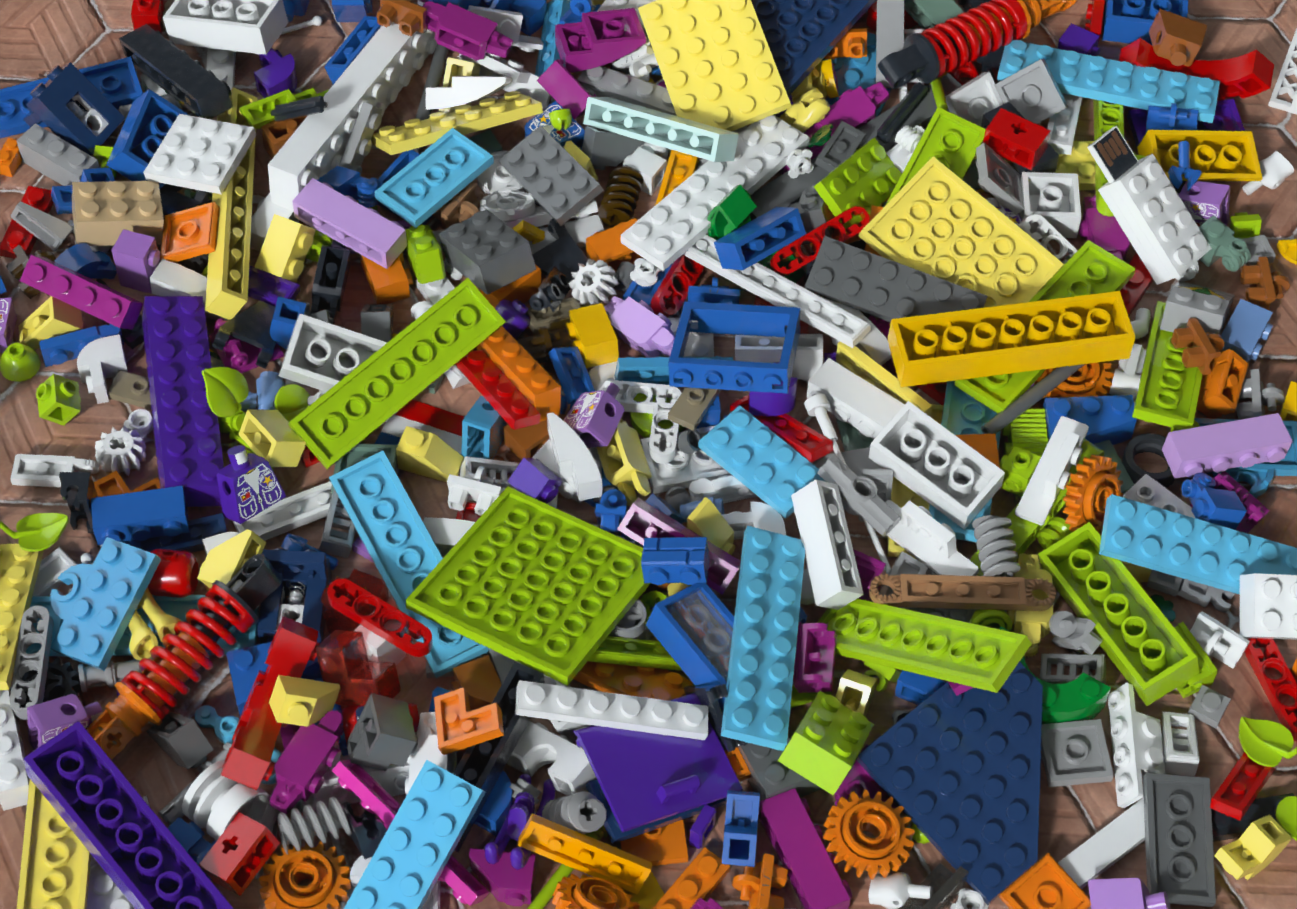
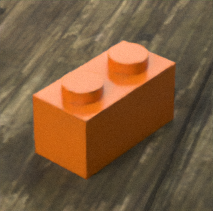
(9, 158)

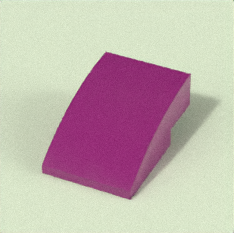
(598, 38)

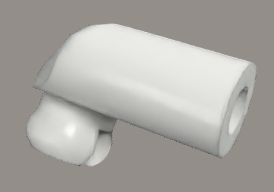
(1141, 323)

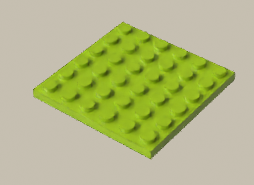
(533, 585)

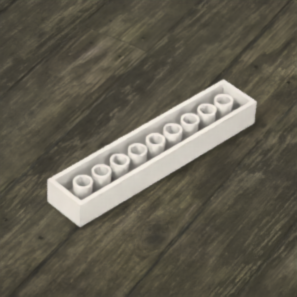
(372, 78)

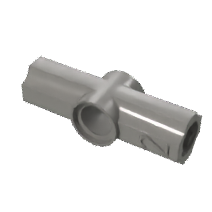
(859, 495)

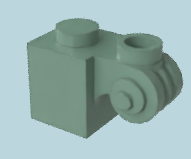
(1224, 245)

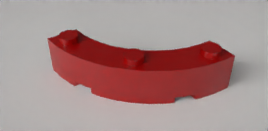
(1237, 76)
(257, 729)

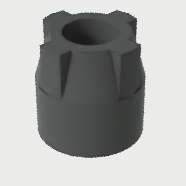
(623, 276)

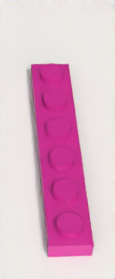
(379, 802)

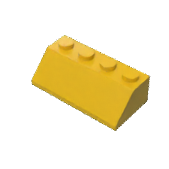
(1215, 153)

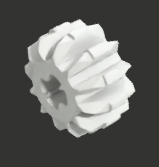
(593, 283)
(120, 450)

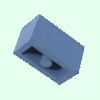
(1246, 330)

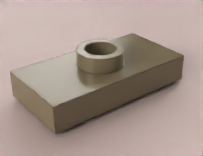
(551, 319)
(130, 389)
(692, 406)

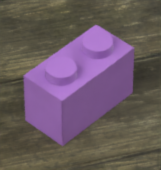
(135, 260)

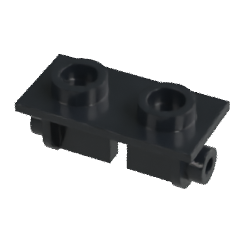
(551, 291)

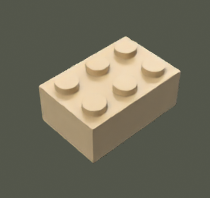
(107, 208)

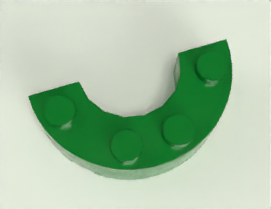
(735, 212)
(1071, 701)

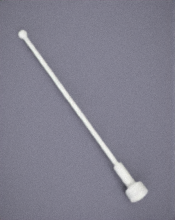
(818, 406)

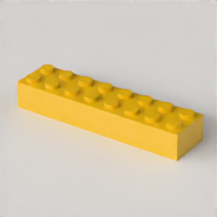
(1010, 338)

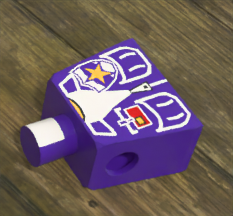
(247, 485)

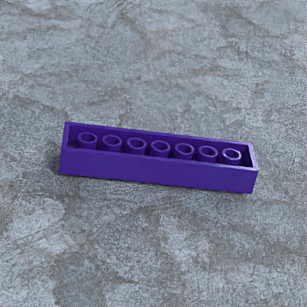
(182, 420)
(118, 825)

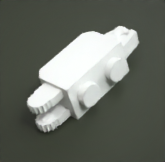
(428, 750)

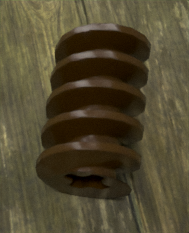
(620, 196)

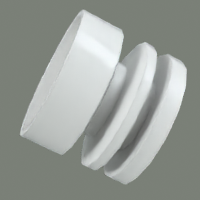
(217, 800)

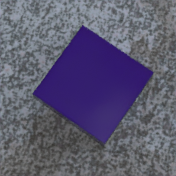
(702, 826)

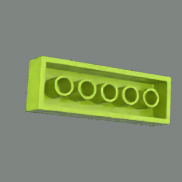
(1126, 618)

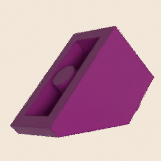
(504, 881)

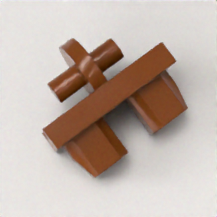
(403, 12)
(1268, 284)
(1200, 346)

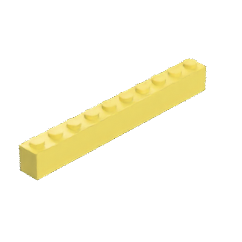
(230, 262)

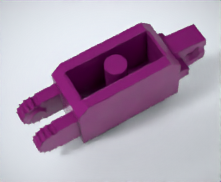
(465, 31)
(854, 108)
(1103, 230)
(306, 761)

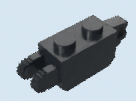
(331, 278)

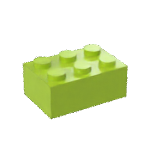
(826, 742)

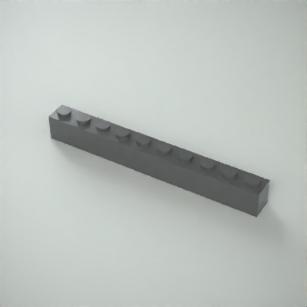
(789, 190)

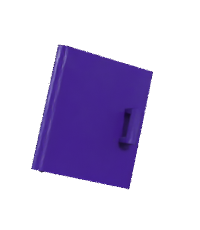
(656, 774)

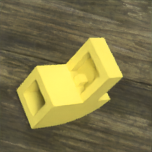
(1254, 849)

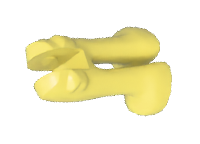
(806, 110)
(142, 636)

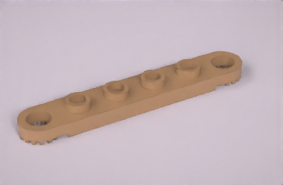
(962, 592)

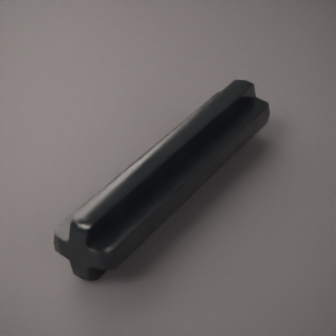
(299, 108)
(902, 112)

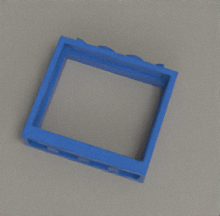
(735, 320)

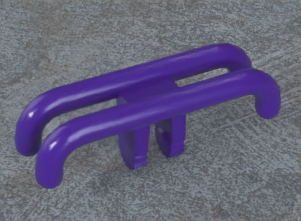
(515, 823)

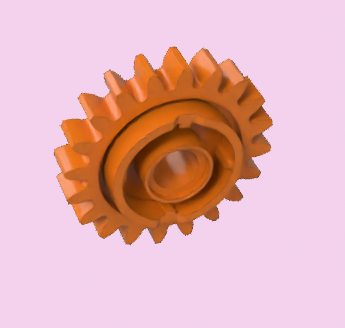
(1089, 380)
(1089, 492)
(864, 853)
(313, 863)
(590, 894)

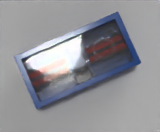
(696, 634)

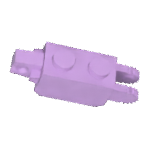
(640, 327)

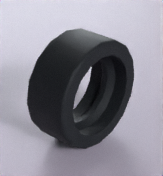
(1146, 443)

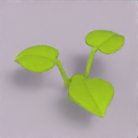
(229, 388)
(38, 530)
(1266, 744)

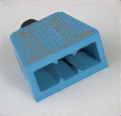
(479, 420)

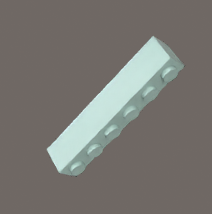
(661, 129)

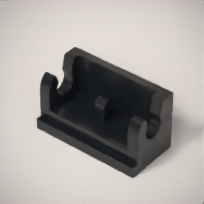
(78, 490)
(365, 831)

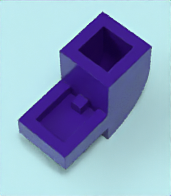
(276, 75)
(773, 403)

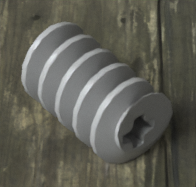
(995, 546)
(577, 812)
(312, 824)

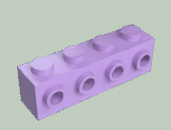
(350, 223)
(1226, 445)

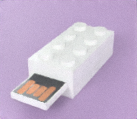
(1149, 210)

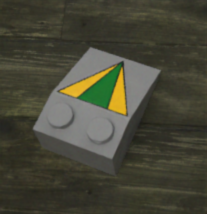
(1198, 302)

